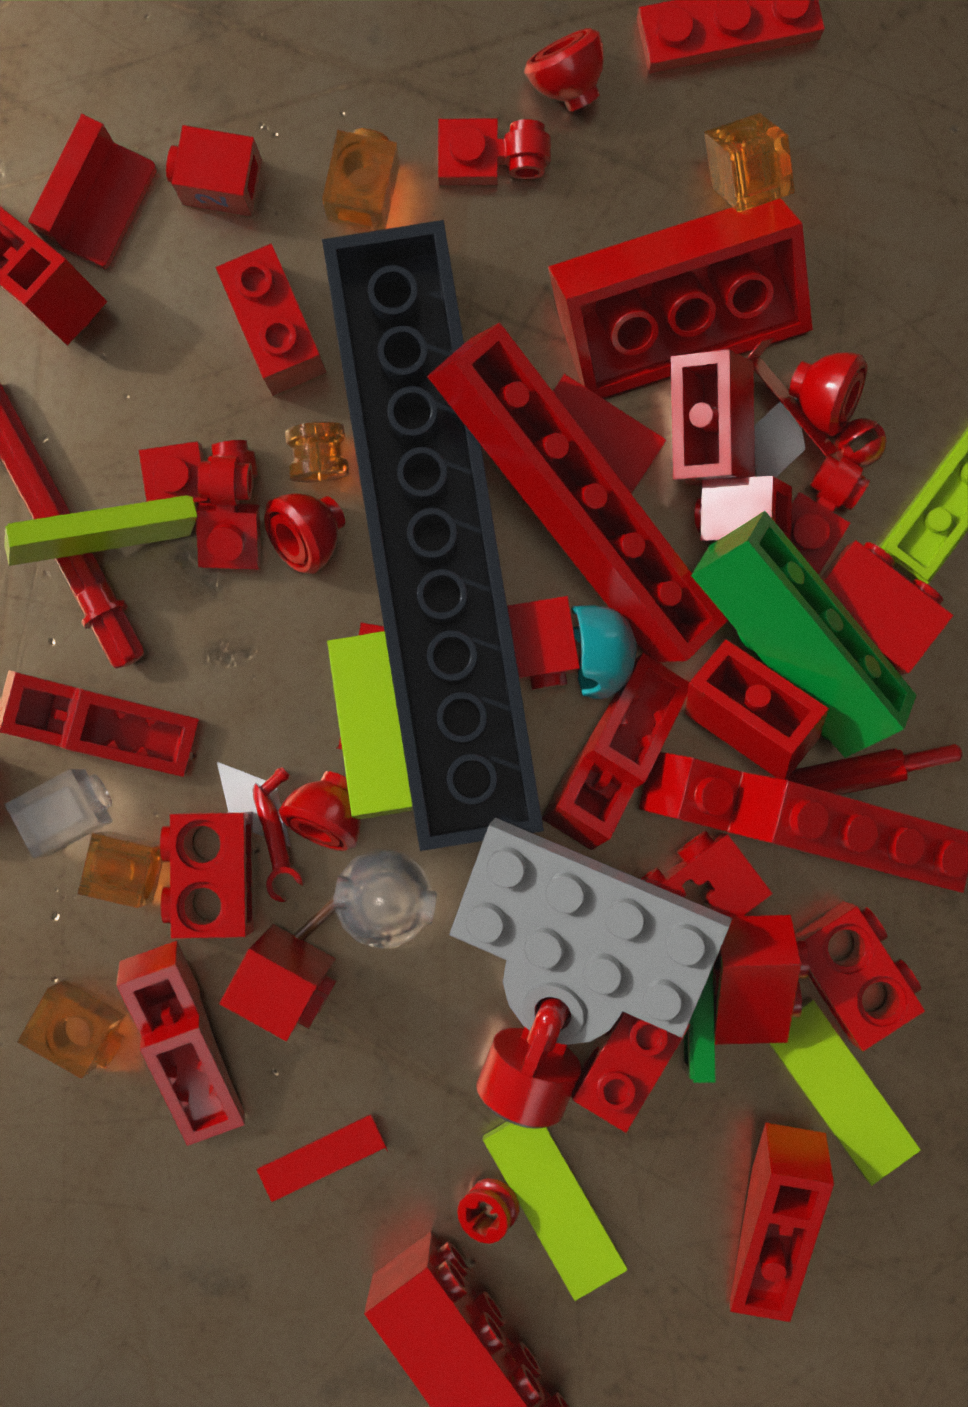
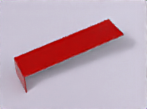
(788, 401)
(321, 1158)

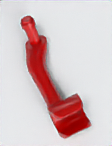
(274, 833)

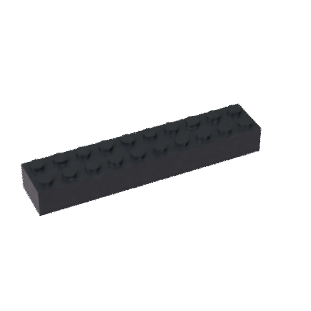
(431, 538)

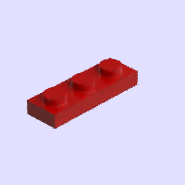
(712, 30)

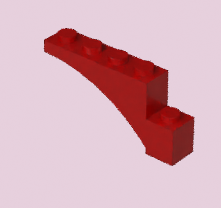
(807, 820)

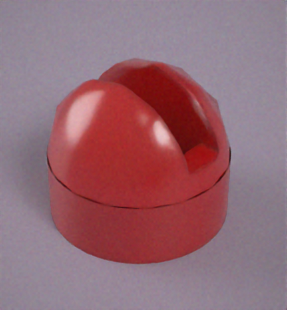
(868, 453)

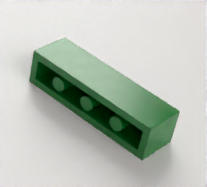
(805, 633)

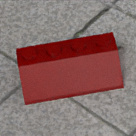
(681, 293)

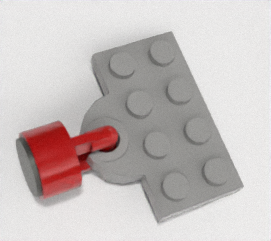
(576, 955)

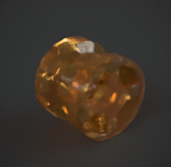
(317, 452)

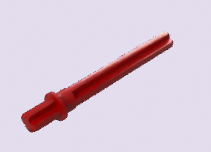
(80, 571)

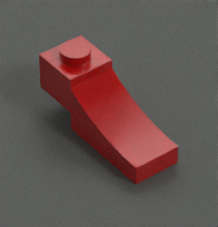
(96, 724)
(617, 754)
(179, 1042)

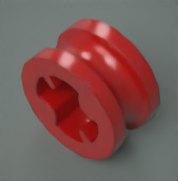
(502, 1201)

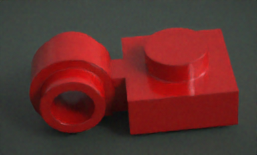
(472, 151)
(174, 468)
(813, 523)
(224, 528)

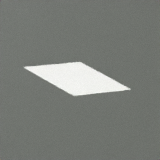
(777, 441)
(239, 795)

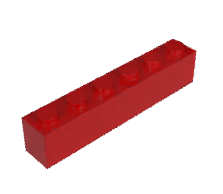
(576, 494)

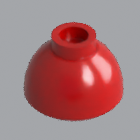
(569, 68)
(830, 389)
(304, 529)
(322, 813)

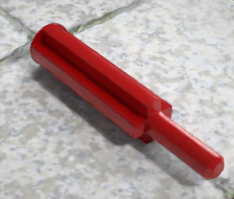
(872, 769)

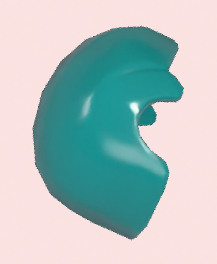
(606, 650)

